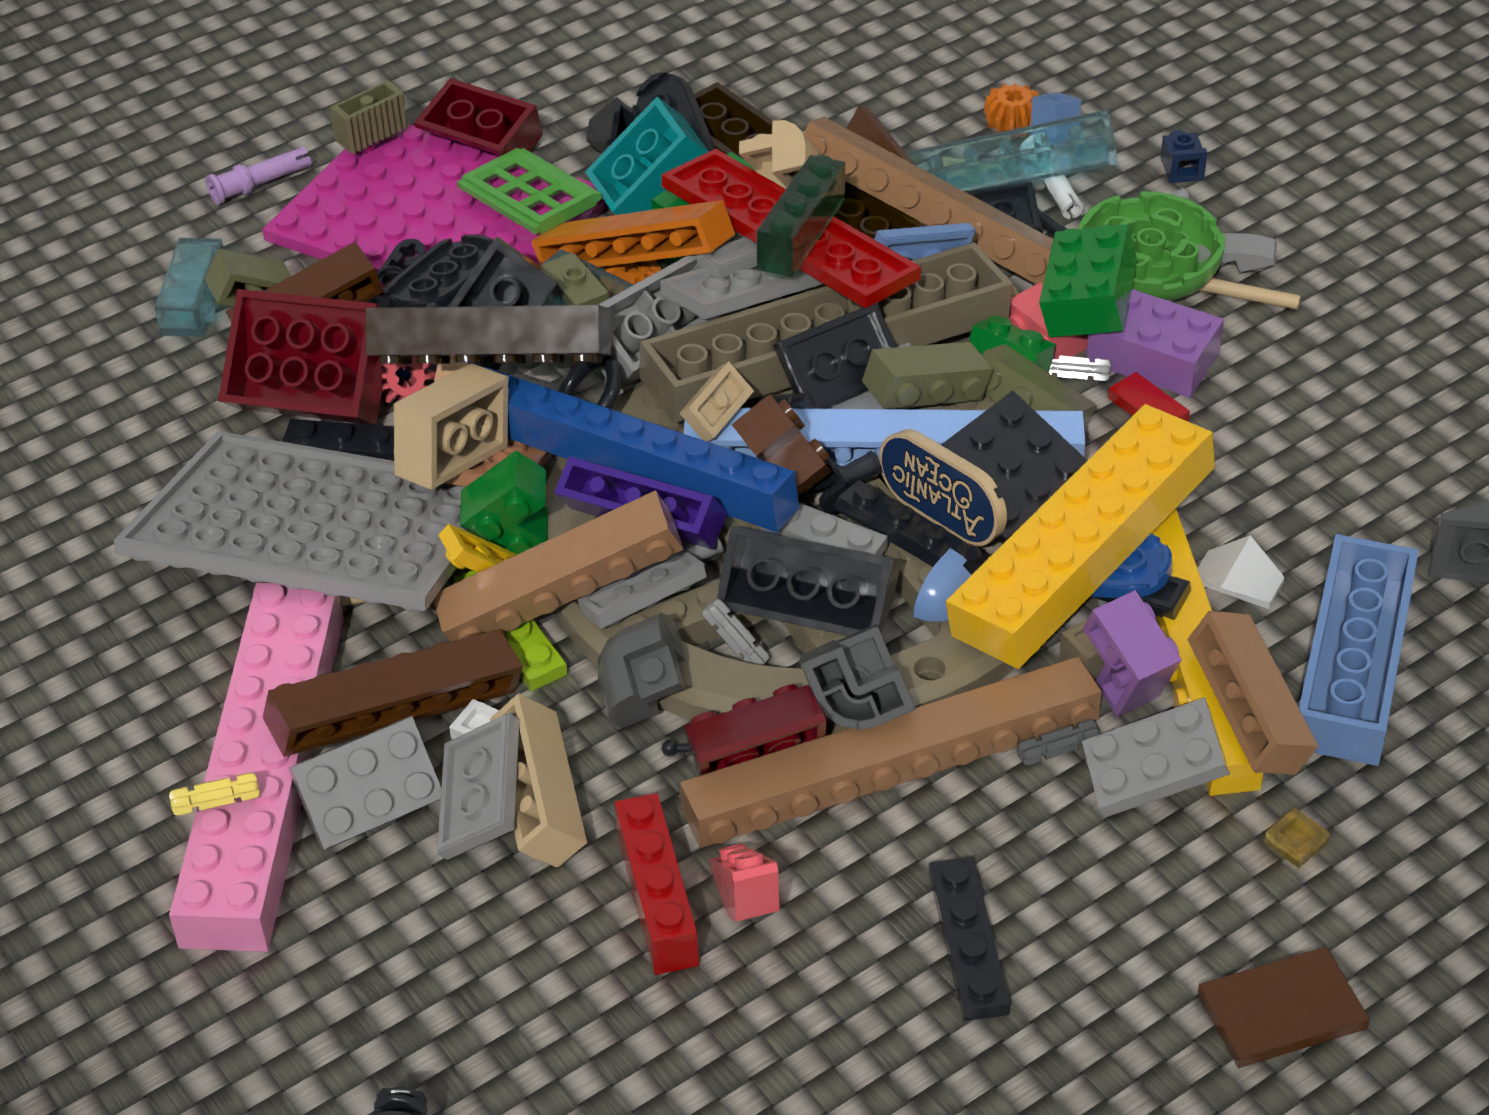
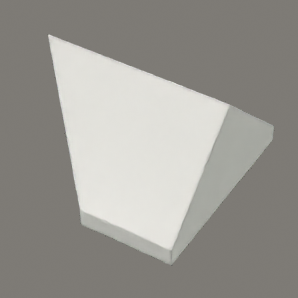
(1242, 572)

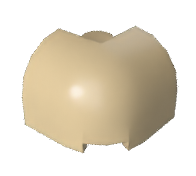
(778, 154)

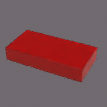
(1136, 391)

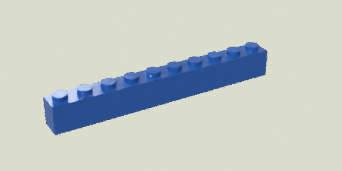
(583, 430)

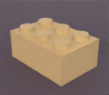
(450, 425)

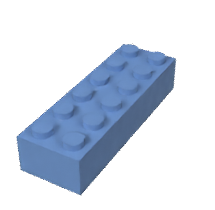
(1357, 647)

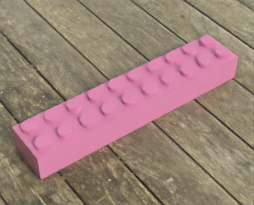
(243, 849)

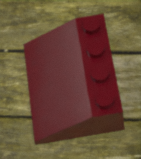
(301, 358)

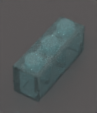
(185, 298)

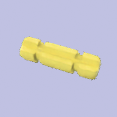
(214, 794)

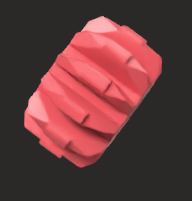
(391, 382)

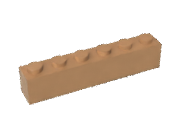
(560, 569)

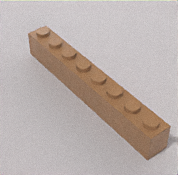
(932, 199)

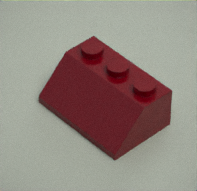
(481, 118)
(755, 728)

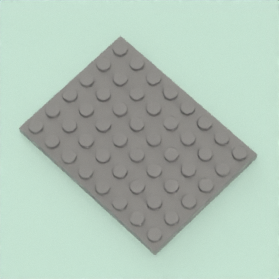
(300, 522)

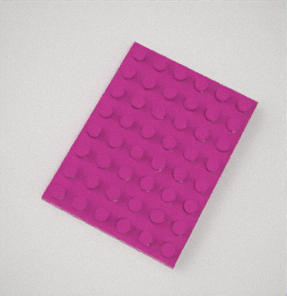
(400, 193)

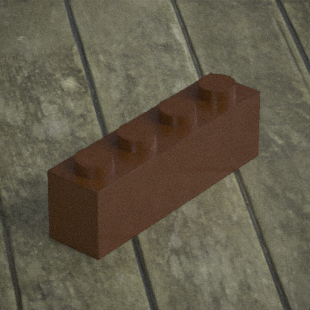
(338, 276)

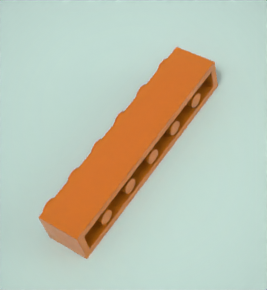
(640, 235)

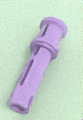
(243, 178)

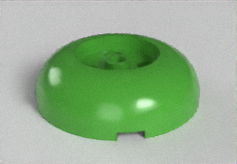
(1165, 241)

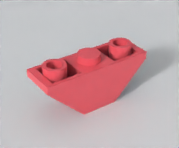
(746, 882)

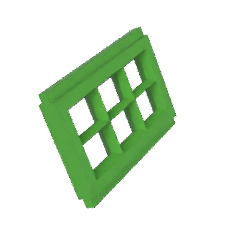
(520, 212)

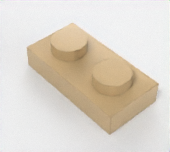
(716, 402)

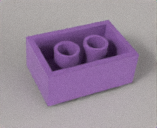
(1161, 343)

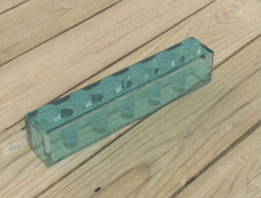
(1023, 153)

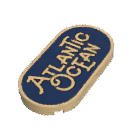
(942, 487)

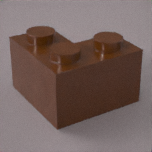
(775, 437)

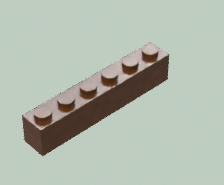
(389, 690)

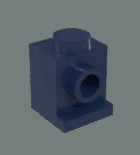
(1183, 147)

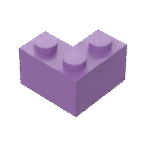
(1134, 652)

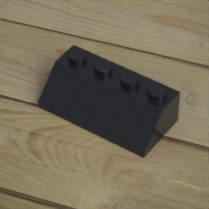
(806, 581)

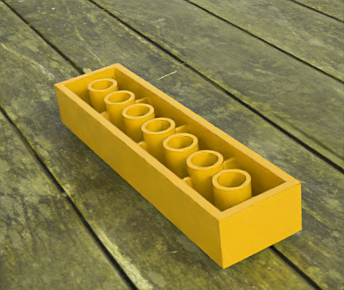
(1080, 536)

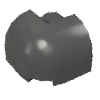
(640, 668)
(857, 680)

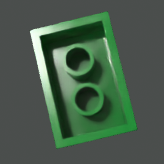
(1088, 281)

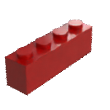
(656, 884)

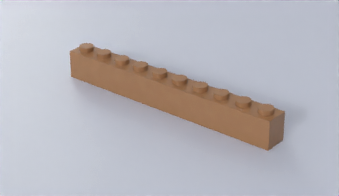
(879, 757)

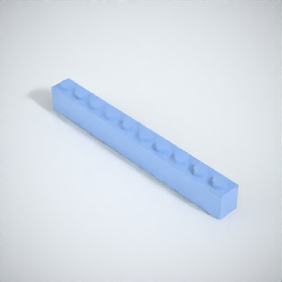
(854, 432)

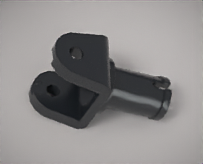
(844, 477)

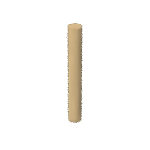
(1252, 293)

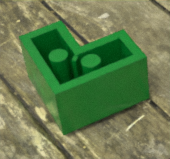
(508, 504)

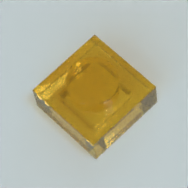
(1296, 838)

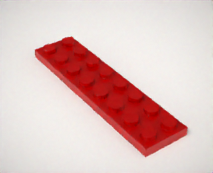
(841, 256)

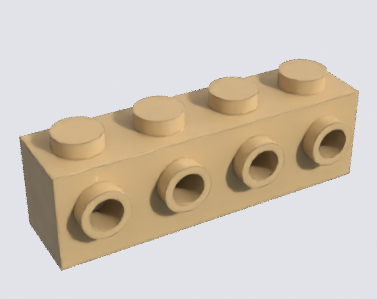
(546, 803)

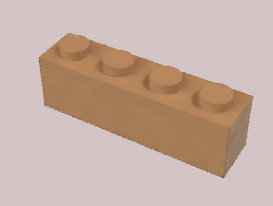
(1252, 693)

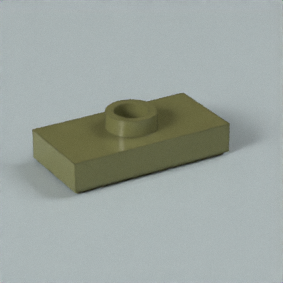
(577, 283)

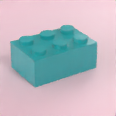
(633, 164)

